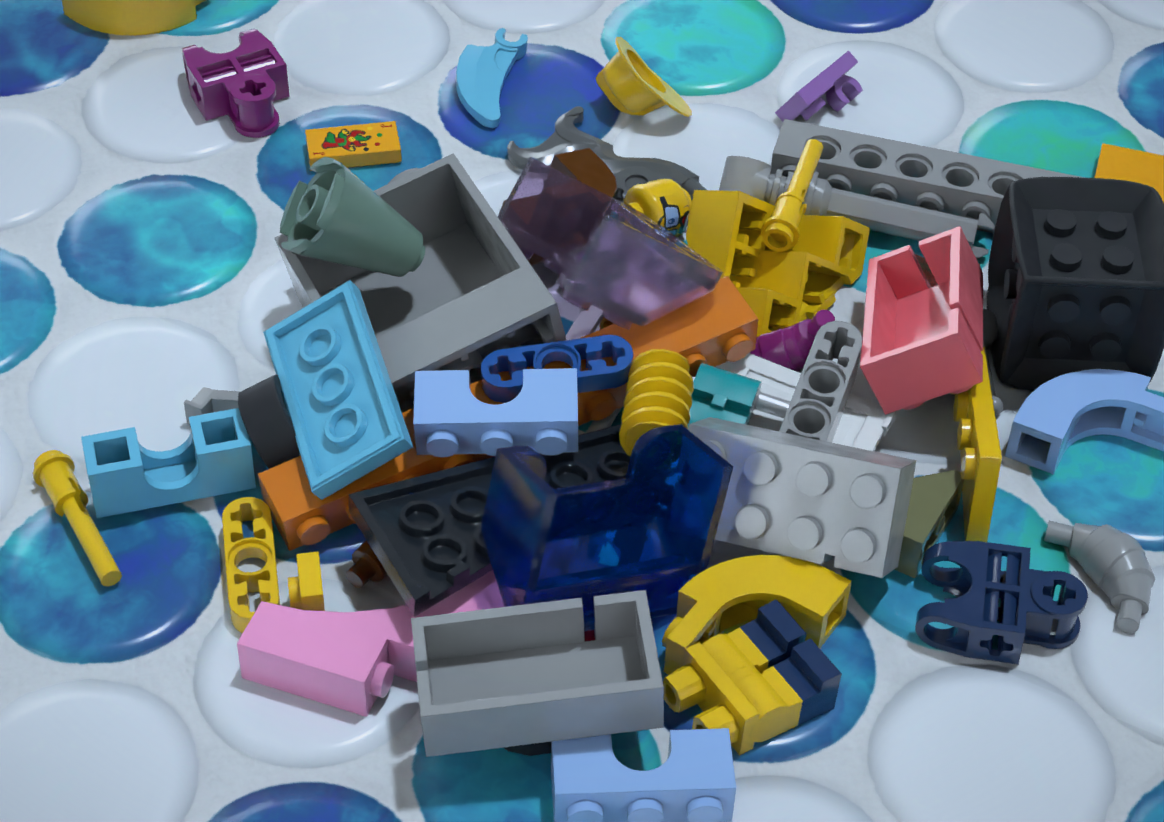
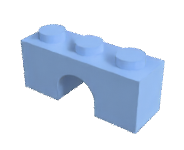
(455, 422)
(689, 787)

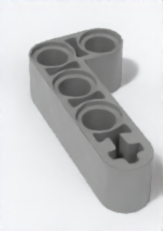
(824, 383)

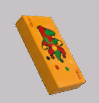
(355, 144)

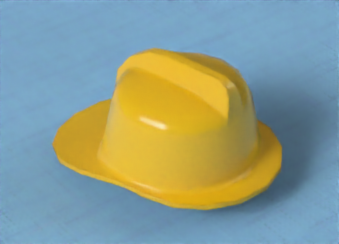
(636, 87)

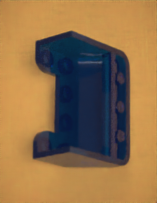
(606, 535)

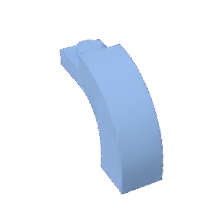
(1084, 406)

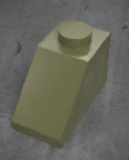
(930, 510)

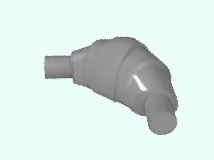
(1113, 563)

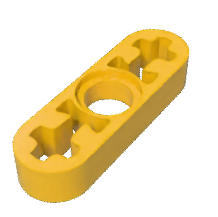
(240, 548)

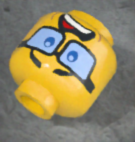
(663, 202)

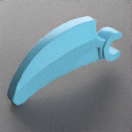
(483, 73)

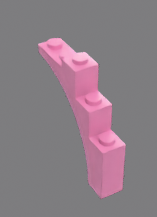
(343, 655)

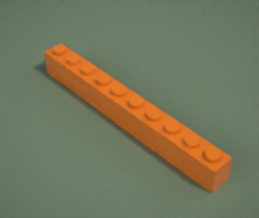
(704, 331)

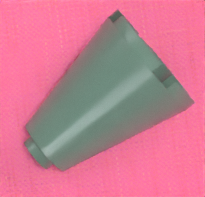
(349, 224)

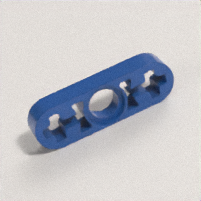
(593, 349)

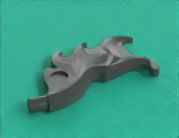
(626, 170)

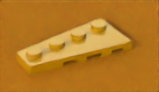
(979, 455)

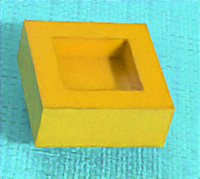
(307, 588)

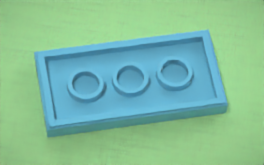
(337, 390)

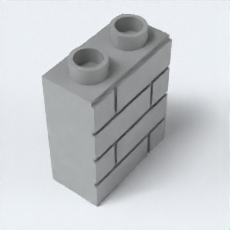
(463, 298)

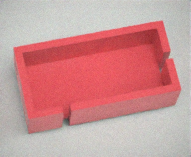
(921, 336)

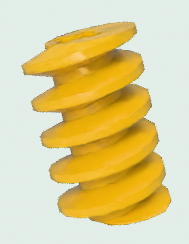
(655, 395)

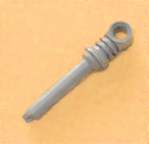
(878, 214)

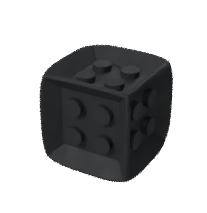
(1076, 279)

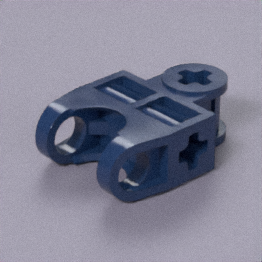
(978, 584)

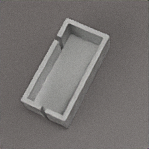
(811, 497)
(532, 677)

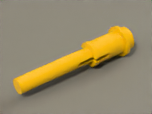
(782, 229)
(55, 473)

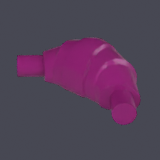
(792, 344)

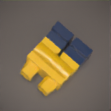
(755, 679)

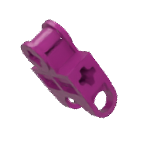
(239, 83)

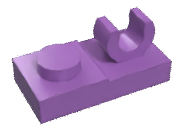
(830, 81)

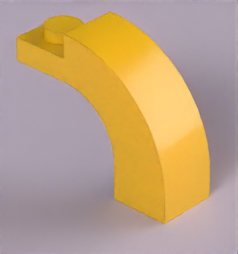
(131, 16)
(735, 589)

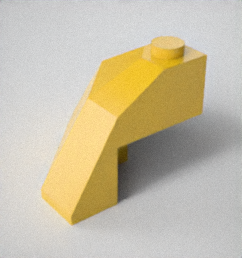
(775, 284)

